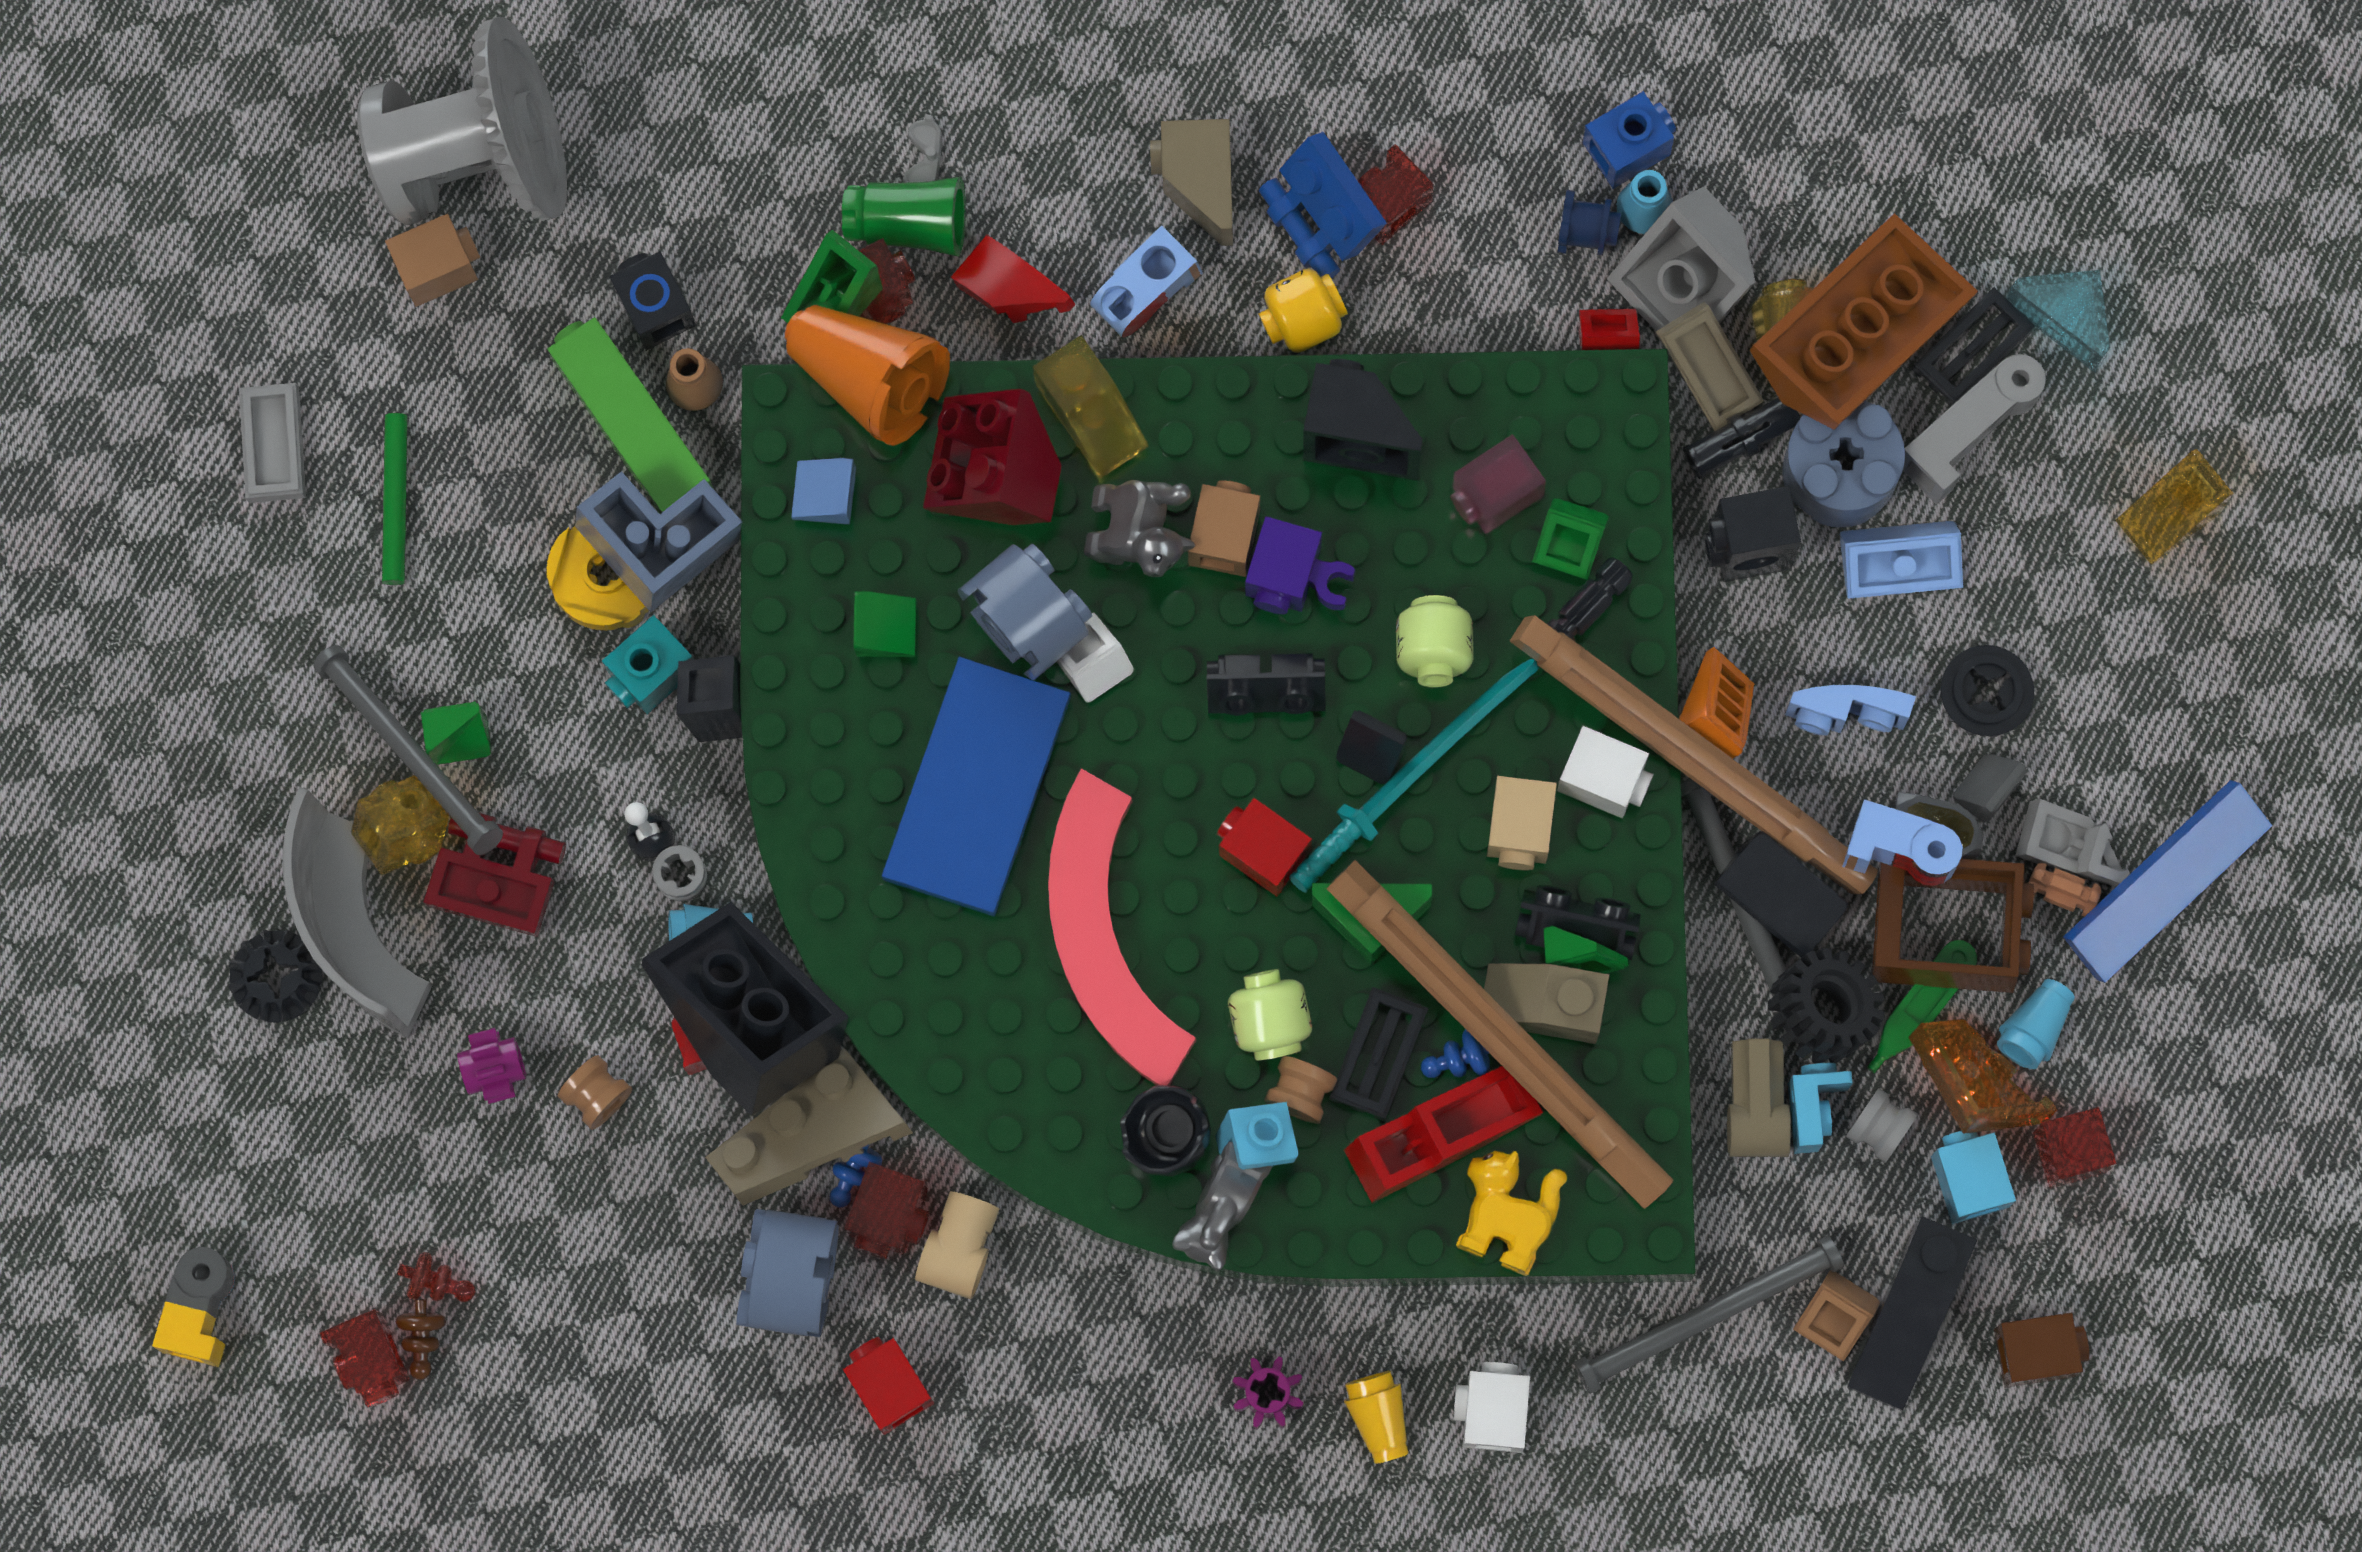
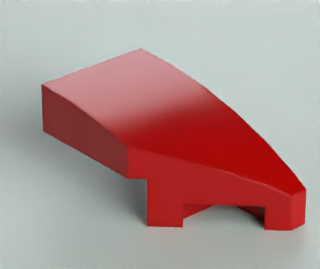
(1008, 282)

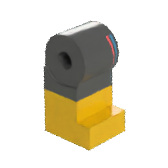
(192, 1305)

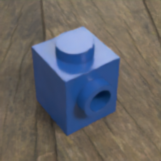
(1629, 138)

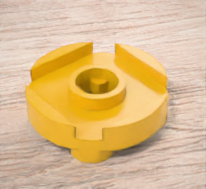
(579, 591)

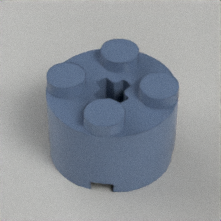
(1838, 495)
(1026, 609)
(788, 1273)

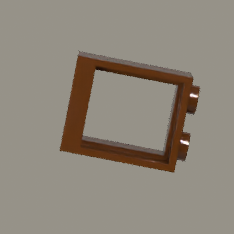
(1968, 876)

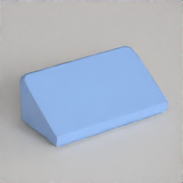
(1902, 559)

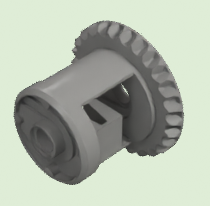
(496, 125)

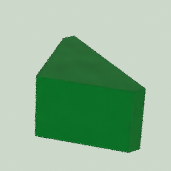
(836, 280)
(1412, 897)

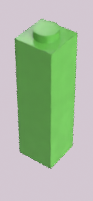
(625, 413)

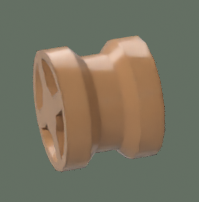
(1302, 1088)
(594, 1092)

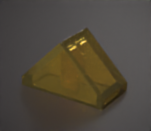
(2175, 507)

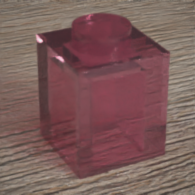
(1497, 485)

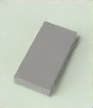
(272, 443)

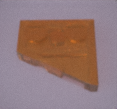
(1975, 1079)

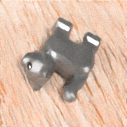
(1137, 526)
(1219, 1209)

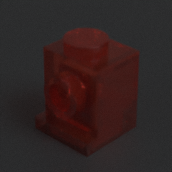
(1397, 191)
(367, 1357)

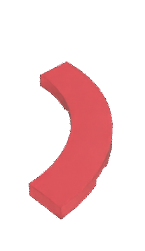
(1087, 939)

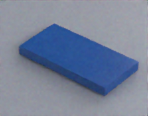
(976, 786)

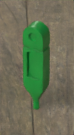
(1919, 1006)

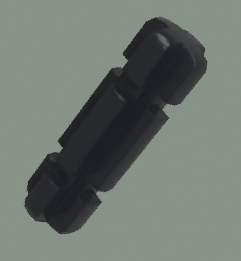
(1592, 599)

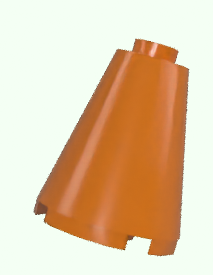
(870, 368)

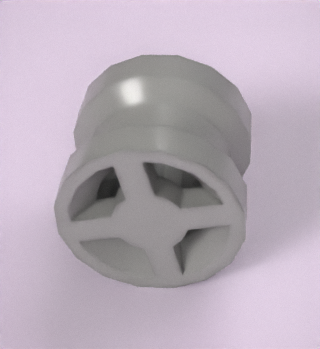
(1882, 1125)

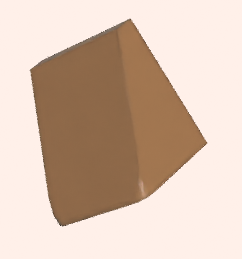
(1837, 1315)

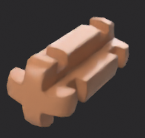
(2064, 889)

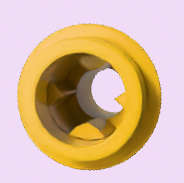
(1379, 1415)

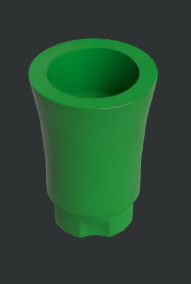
(907, 214)

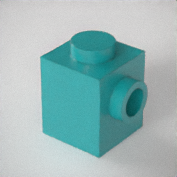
(645, 666)

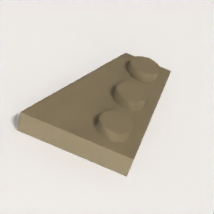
(805, 1128)

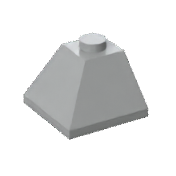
(1687, 259)

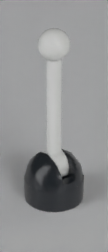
(645, 826)

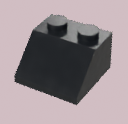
(1358, 424)

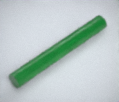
(394, 499)

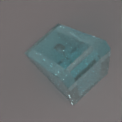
(2068, 311)

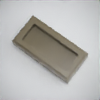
(1709, 365)

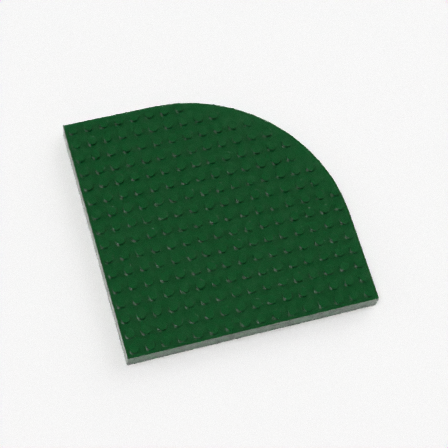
(975, 1008)

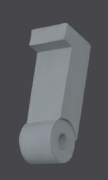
(2004, 391)

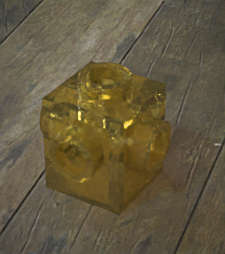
(399, 824)

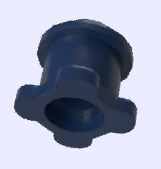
(1588, 225)

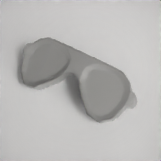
(928, 139)

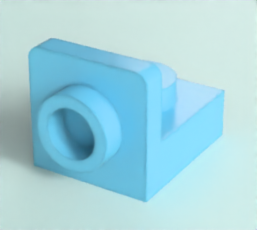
(1809, 1116)
(1259, 1135)

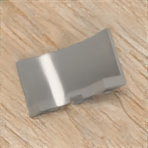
(329, 908)

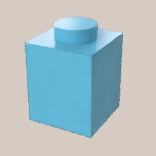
(1972, 1175)

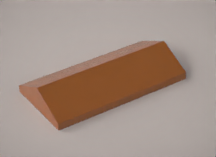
(1861, 324)

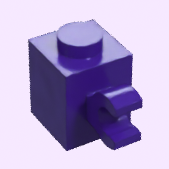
(1288, 565)

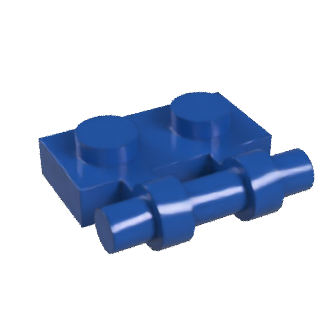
(1331, 197)

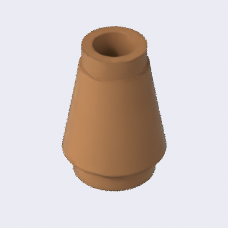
(697, 390)

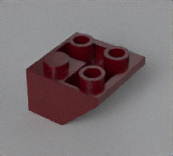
(993, 460)

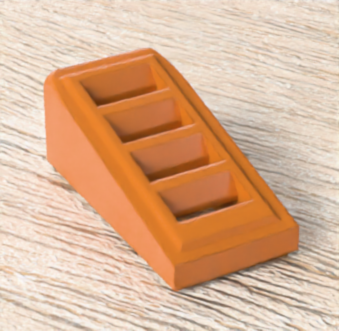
(1720, 703)

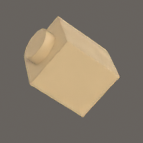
(1521, 822)

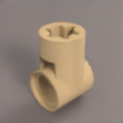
(956, 1253)

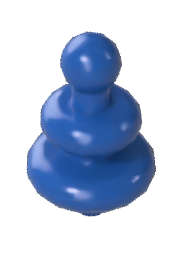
(1457, 1058)
(851, 1174)

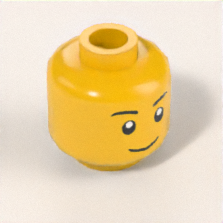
(1303, 310)

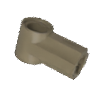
(1758, 1117)

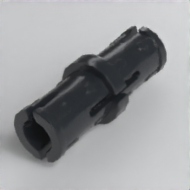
(1708, 453)

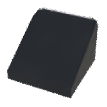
(1371, 747)

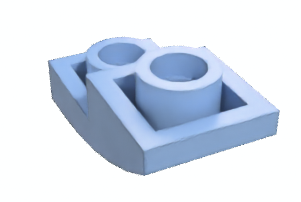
(1827, 708)

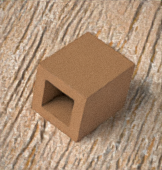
(434, 259)
(1225, 528)

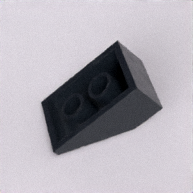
(746, 1008)

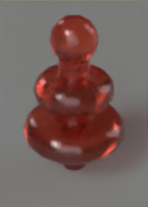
(438, 1282)

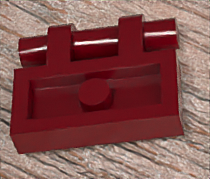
(493, 891)

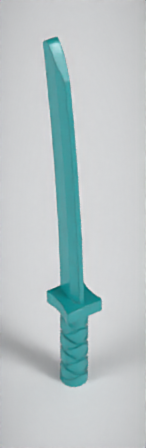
(1359, 822)

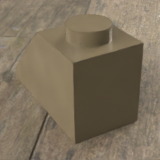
(1197, 172)
(1550, 998)

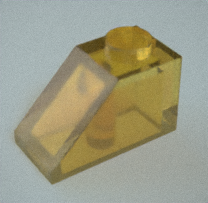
(1089, 406)

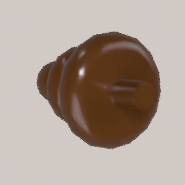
(420, 1341)

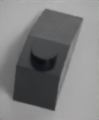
(1911, 1312)

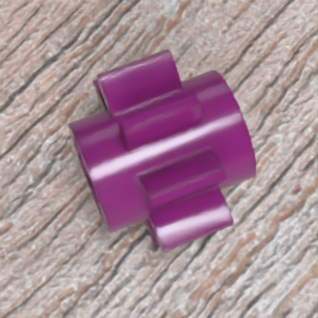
(491, 1065)
(1260, 1378)

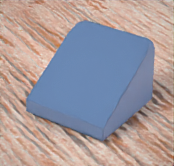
(824, 490)

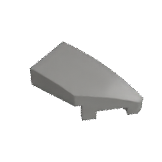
(2069, 843)

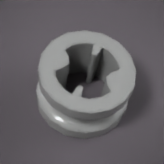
(689, 859)

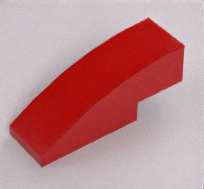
(1440, 1132)

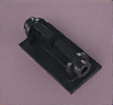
(1291, 687)
(1599, 922)

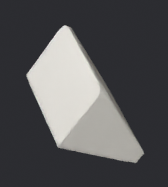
(1096, 661)

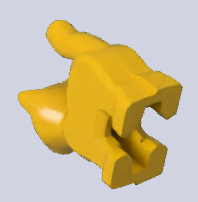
(1498, 1215)

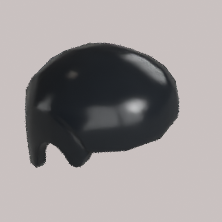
(1165, 1131)

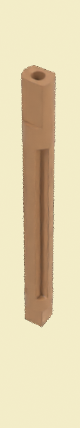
(1688, 752)
(1500, 1034)

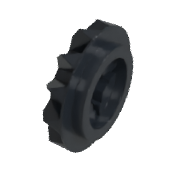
(1988, 664)
(298, 989)

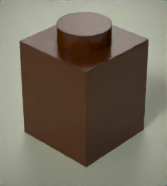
(2041, 1349)

